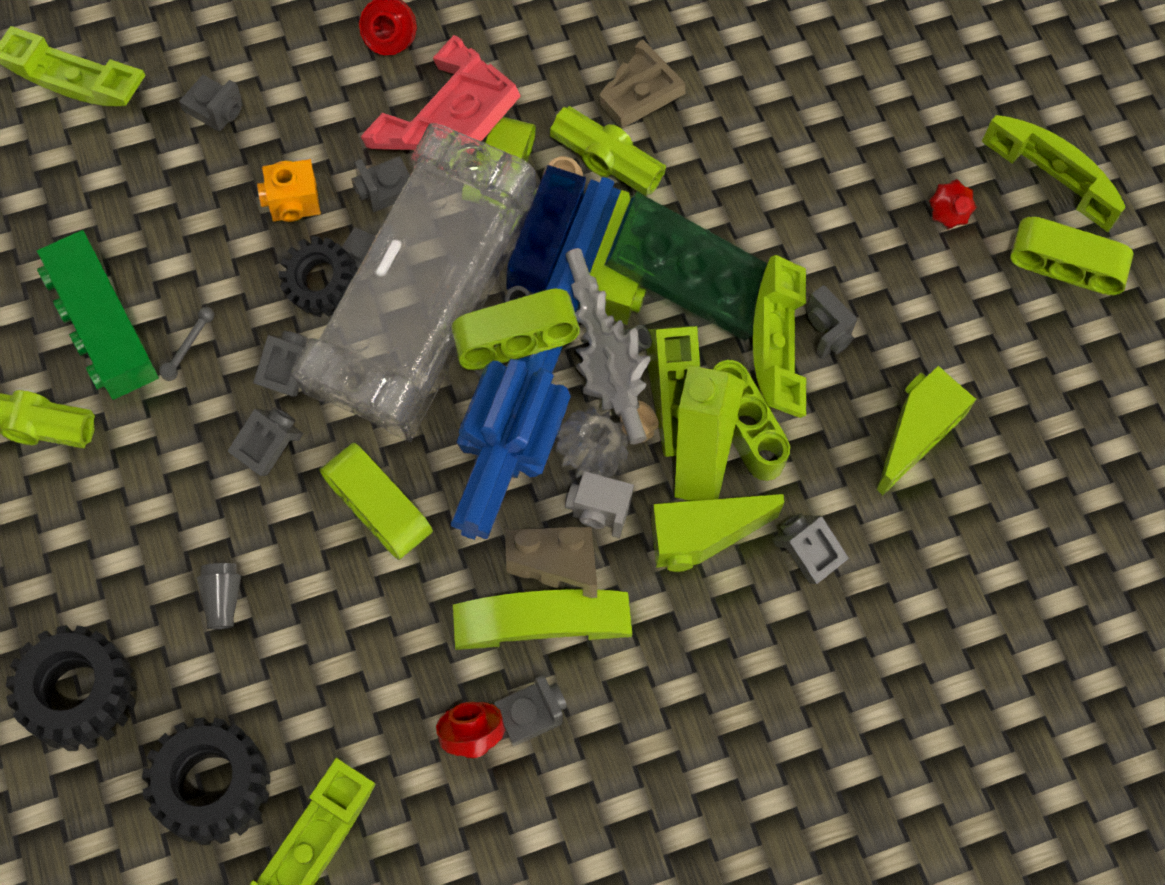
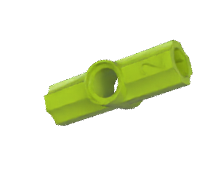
(607, 150)
(31, 418)

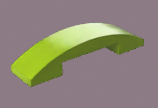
(66, 73)
(1062, 161)
(774, 336)
(541, 616)
(320, 828)

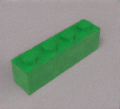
(97, 315)

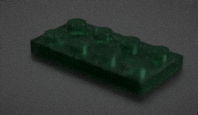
(687, 265)

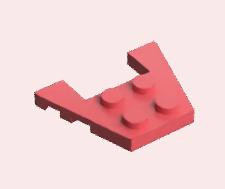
(467, 103)

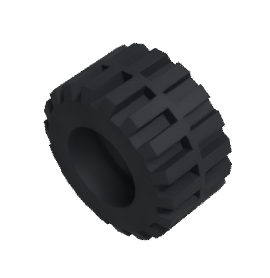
(46, 664)
(180, 755)

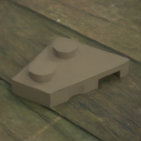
(640, 87)
(553, 556)

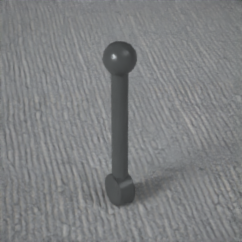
(168, 370)

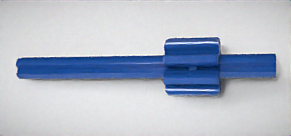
(517, 406)

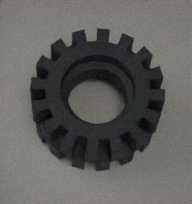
(303, 262)

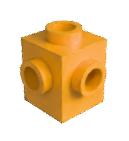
(289, 190)

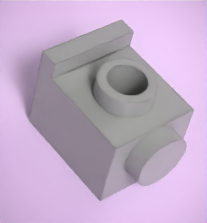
(600, 502)

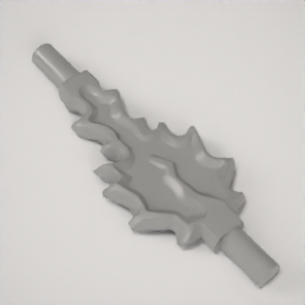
(612, 358)

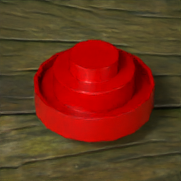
(387, 26)
(470, 729)

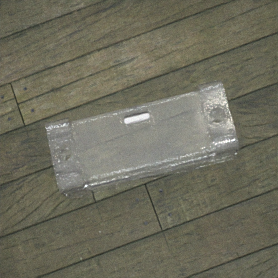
(423, 271)

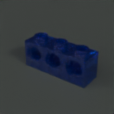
(545, 229)

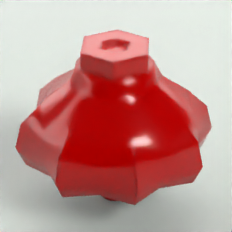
(952, 204)

